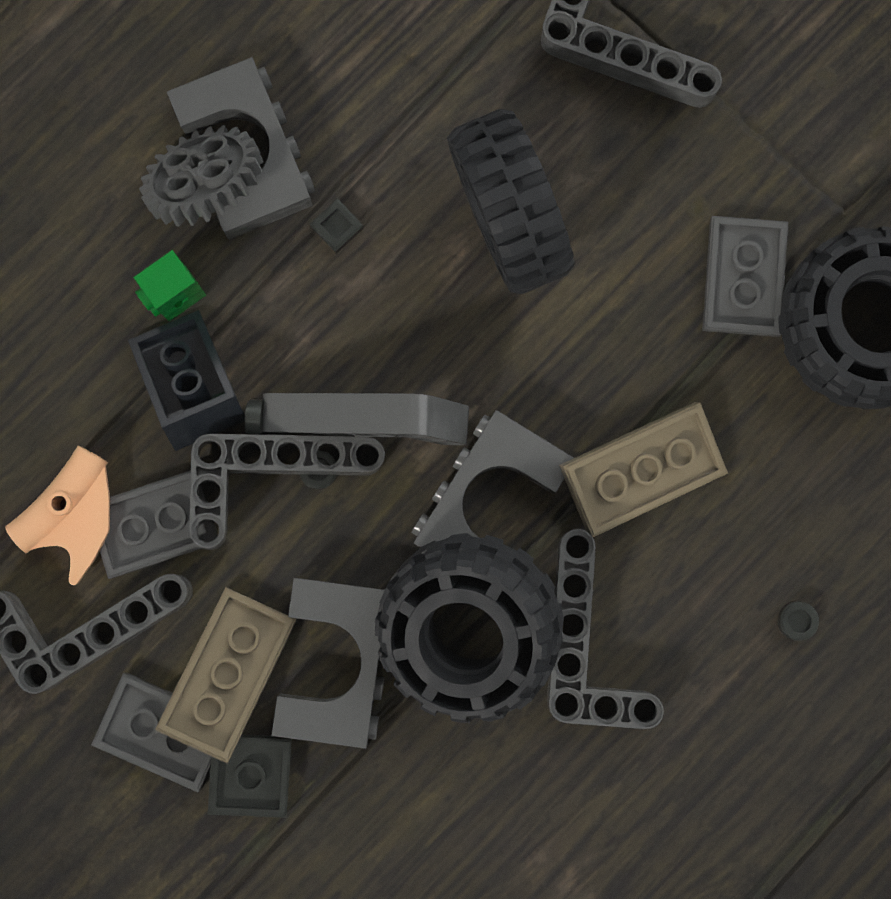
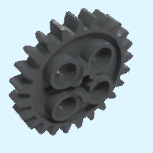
(201, 175)

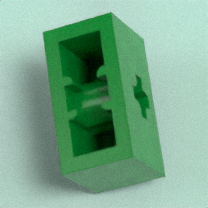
(168, 287)

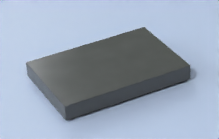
(745, 276)
(152, 526)
(131, 734)

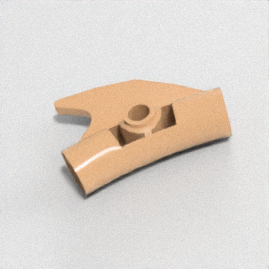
(78, 527)

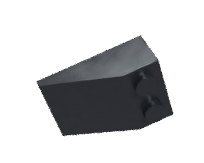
(186, 380)

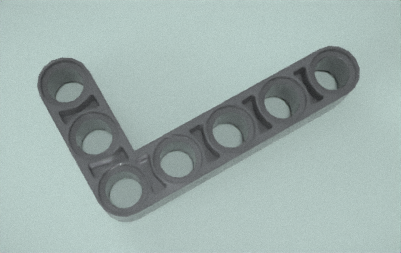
(617, 44)
(366, 415)
(267, 464)
(84, 637)
(578, 645)

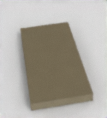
(643, 469)
(226, 675)

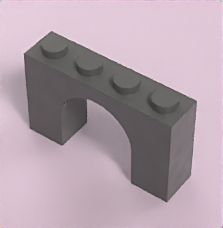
(241, 94)
(499, 446)
(349, 717)

